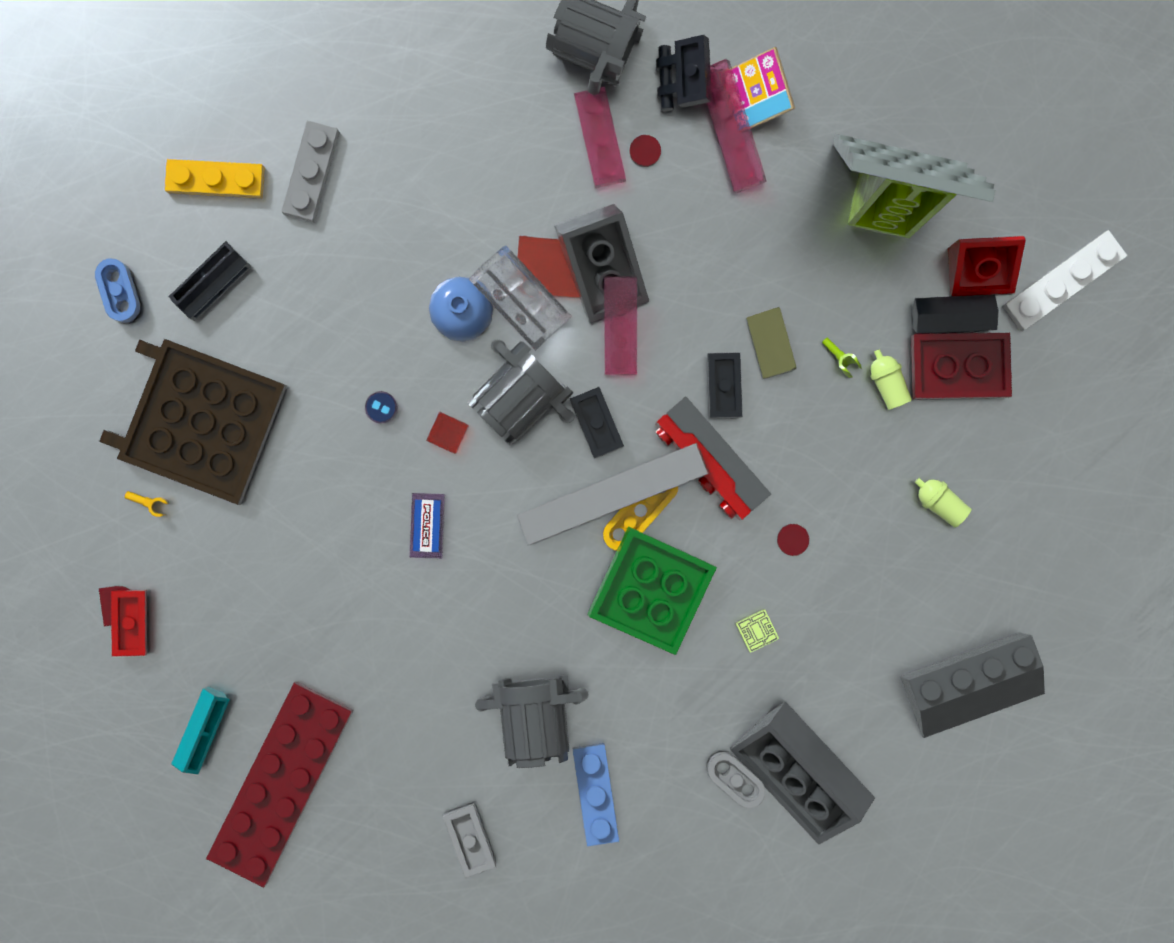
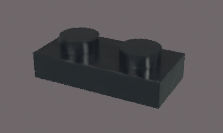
(724, 385)
(596, 422)

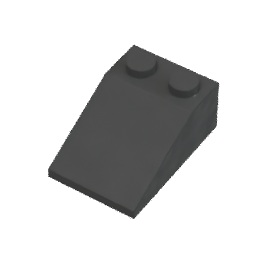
(598, 248)

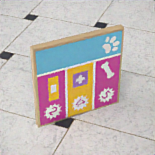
(763, 87)

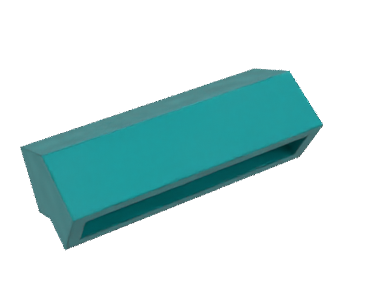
(196, 729)

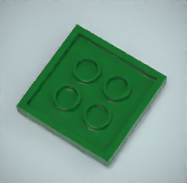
(651, 591)

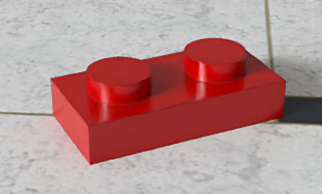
(129, 622)

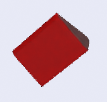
(985, 265)

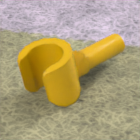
(147, 502)

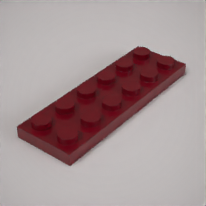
(279, 784)

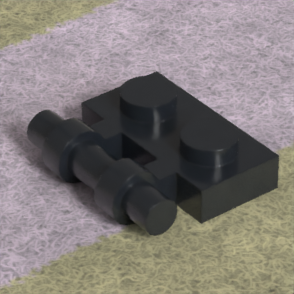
(692, 73)

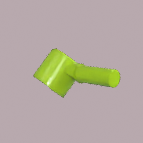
(844, 359)

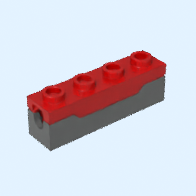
(727, 472)

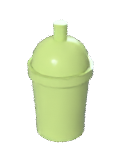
(889, 380)
(942, 501)

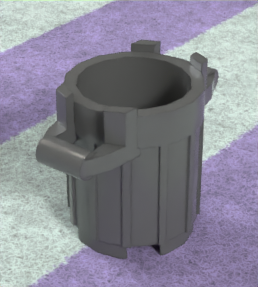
(596, 38)
(519, 393)
(533, 718)

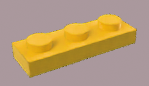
(214, 178)

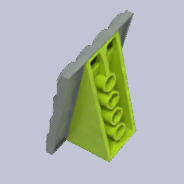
(903, 187)

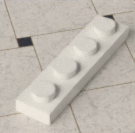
(1064, 281)

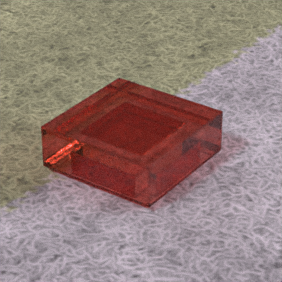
(447, 433)

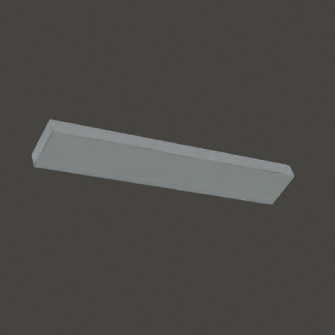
(613, 494)

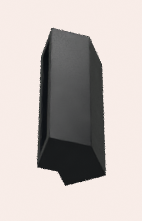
(209, 281)
(955, 314)

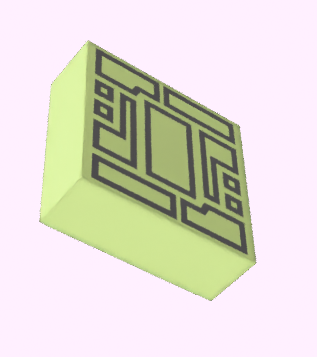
(757, 630)

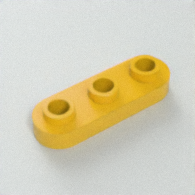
(627, 517)

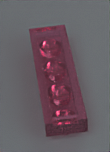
(734, 129)

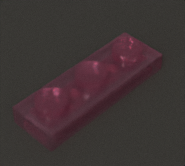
(599, 138)
(620, 325)

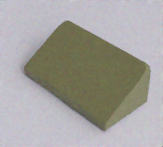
(771, 343)

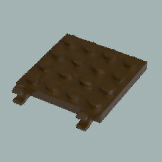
(199, 421)

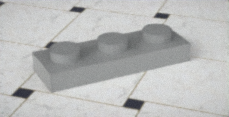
(310, 171)

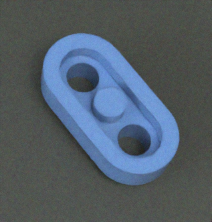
(117, 292)

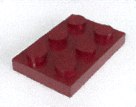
(961, 366)

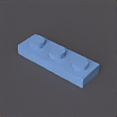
(595, 794)

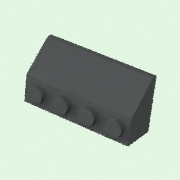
(975, 683)
(803, 774)

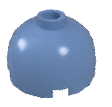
(460, 310)

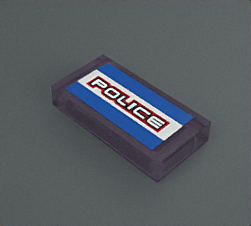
(427, 525)

